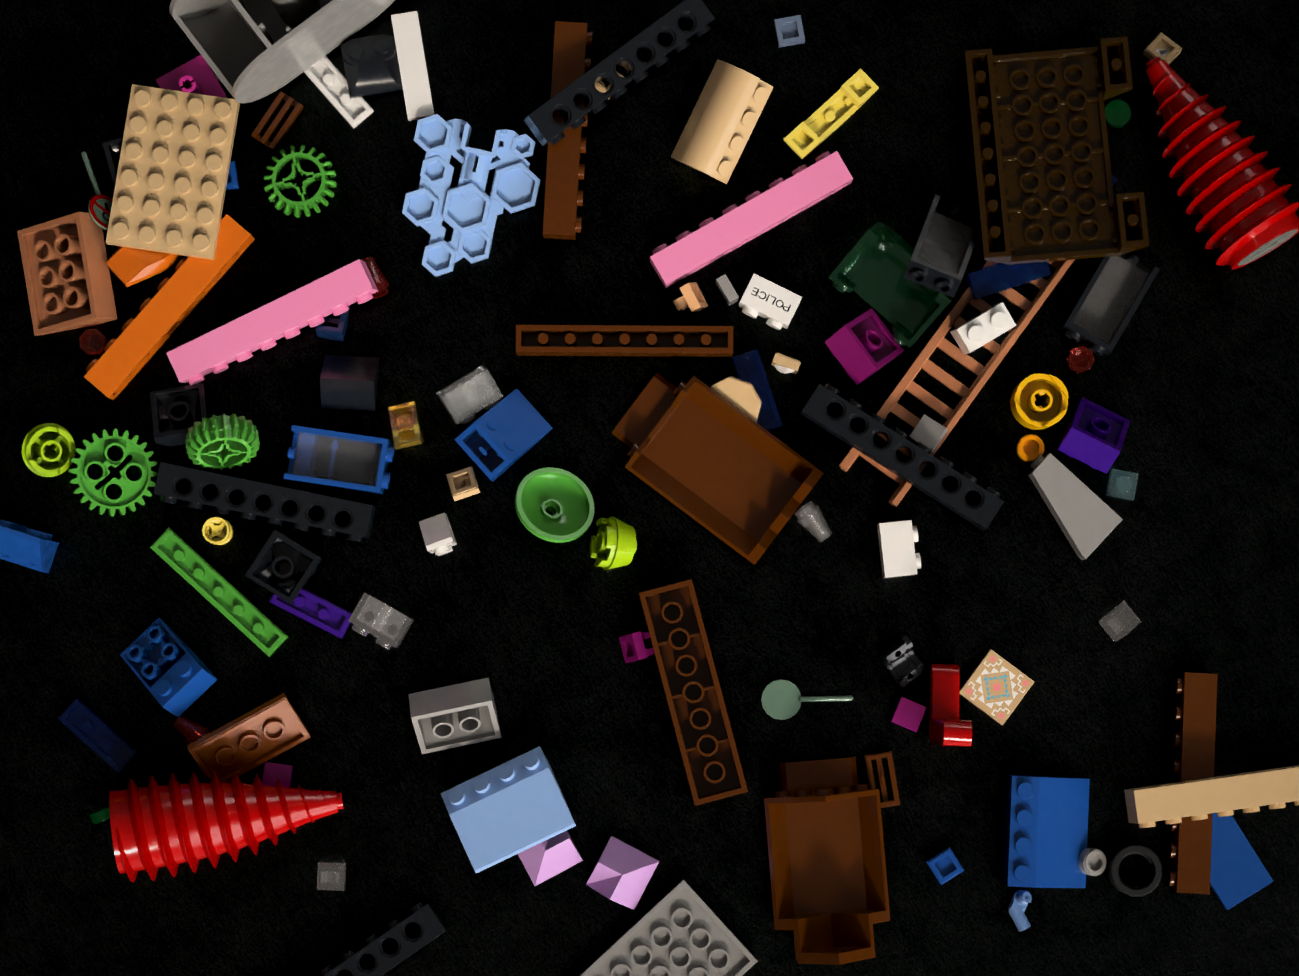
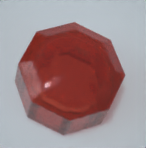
(93, 342)
(1080, 359)

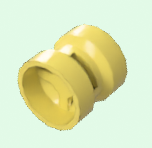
(217, 531)

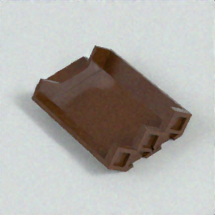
(715, 463)

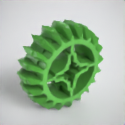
(312, 179)
(222, 442)

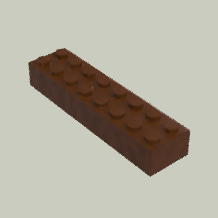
(693, 692)

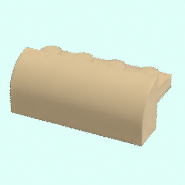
(722, 121)

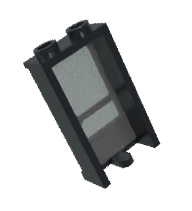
(942, 250)
(1108, 302)

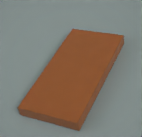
(250, 740)

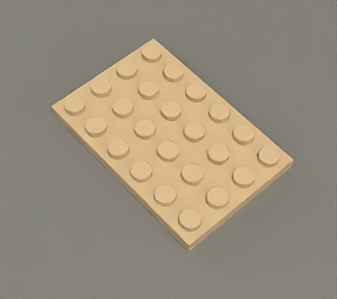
(173, 172)

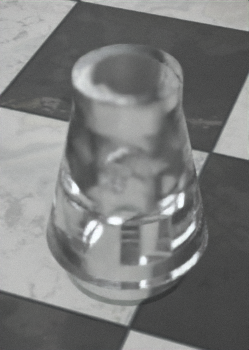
(813, 521)

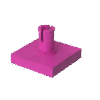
(192, 78)

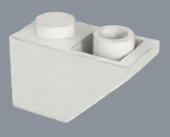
(438, 534)

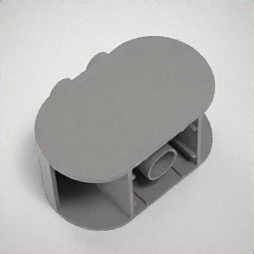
(269, 42)

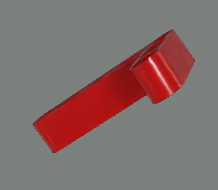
(944, 720)

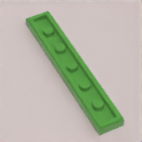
(219, 591)

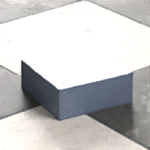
(789, 31)

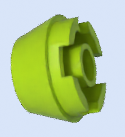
(48, 450)
(613, 544)

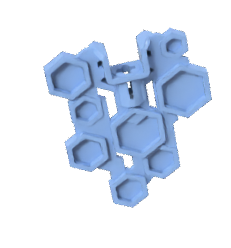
(467, 205)

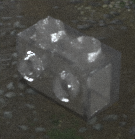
(470, 395)
(381, 621)

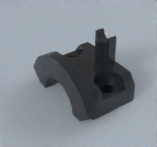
(902, 661)

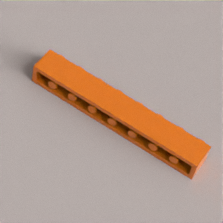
(165, 311)

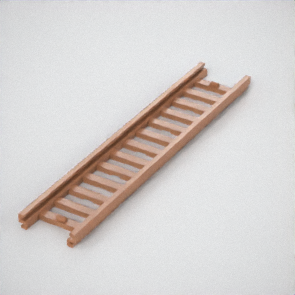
(983, 373)

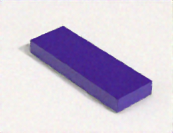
(317, 611)

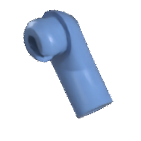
(1017, 908)

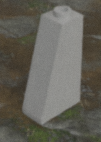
(1073, 505)

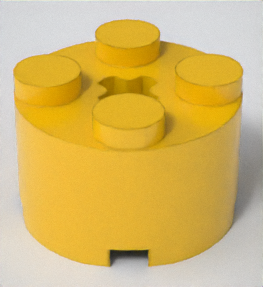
(1039, 386)

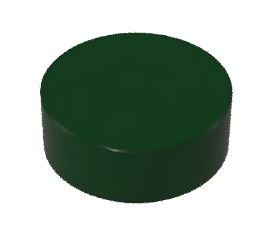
(1117, 113)
(100, 815)

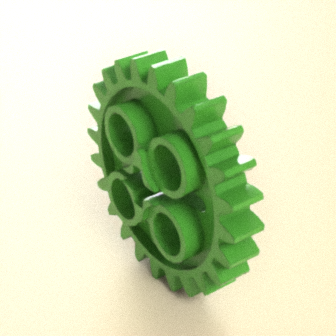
(97, 454)

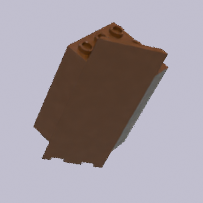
(827, 861)

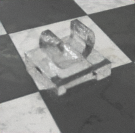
(331, 876)

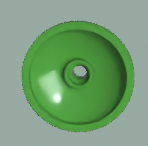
(562, 495)

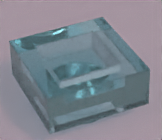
(1122, 484)

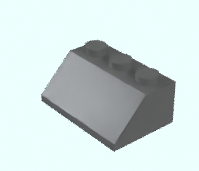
(454, 715)

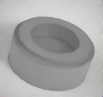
(1092, 861)

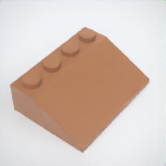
(66, 274)

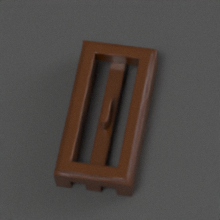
(269, 114)
(888, 755)

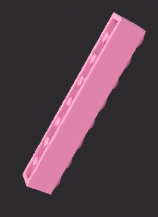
(750, 219)
(272, 322)

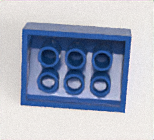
(1045, 831)

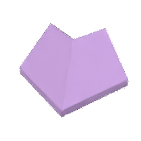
(550, 857)
(622, 873)

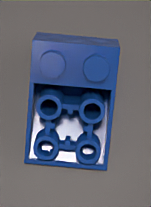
(503, 434)
(26, 546)
(168, 668)

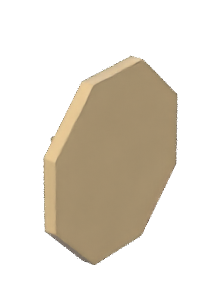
(739, 394)

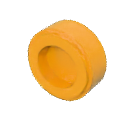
(1030, 448)

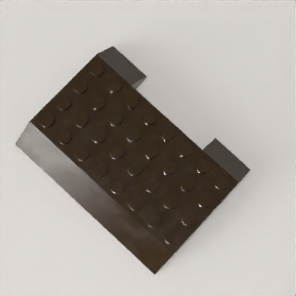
(1048, 155)

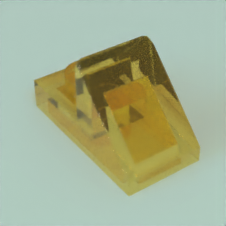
(405, 425)

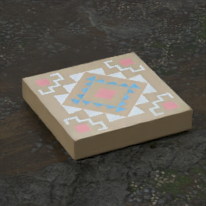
(996, 687)

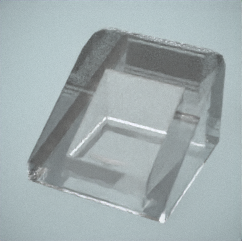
(1119, 621)

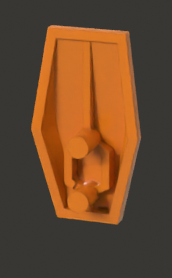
(136, 265)

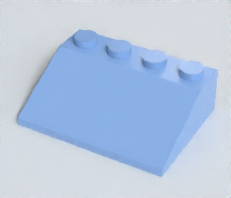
(508, 809)

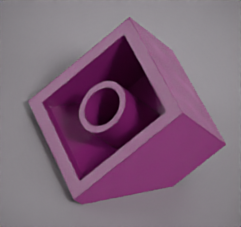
(863, 346)

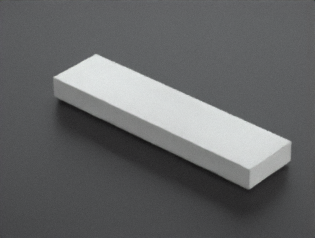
(412, 65)
(335, 89)

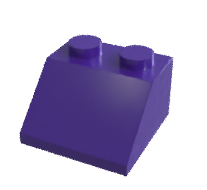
(1094, 435)

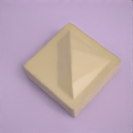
(463, 483)

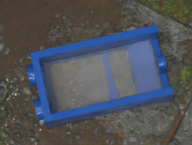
(339, 460)

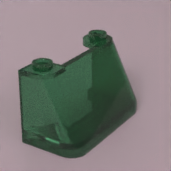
(876, 274)

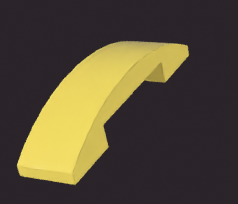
(831, 114)

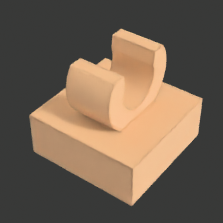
(691, 298)

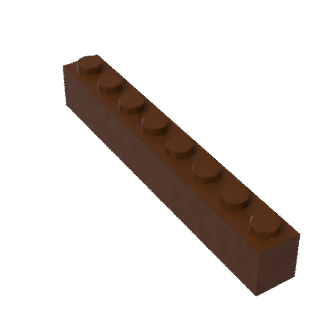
(563, 158)
(624, 340)
(1193, 761)

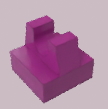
(633, 646)

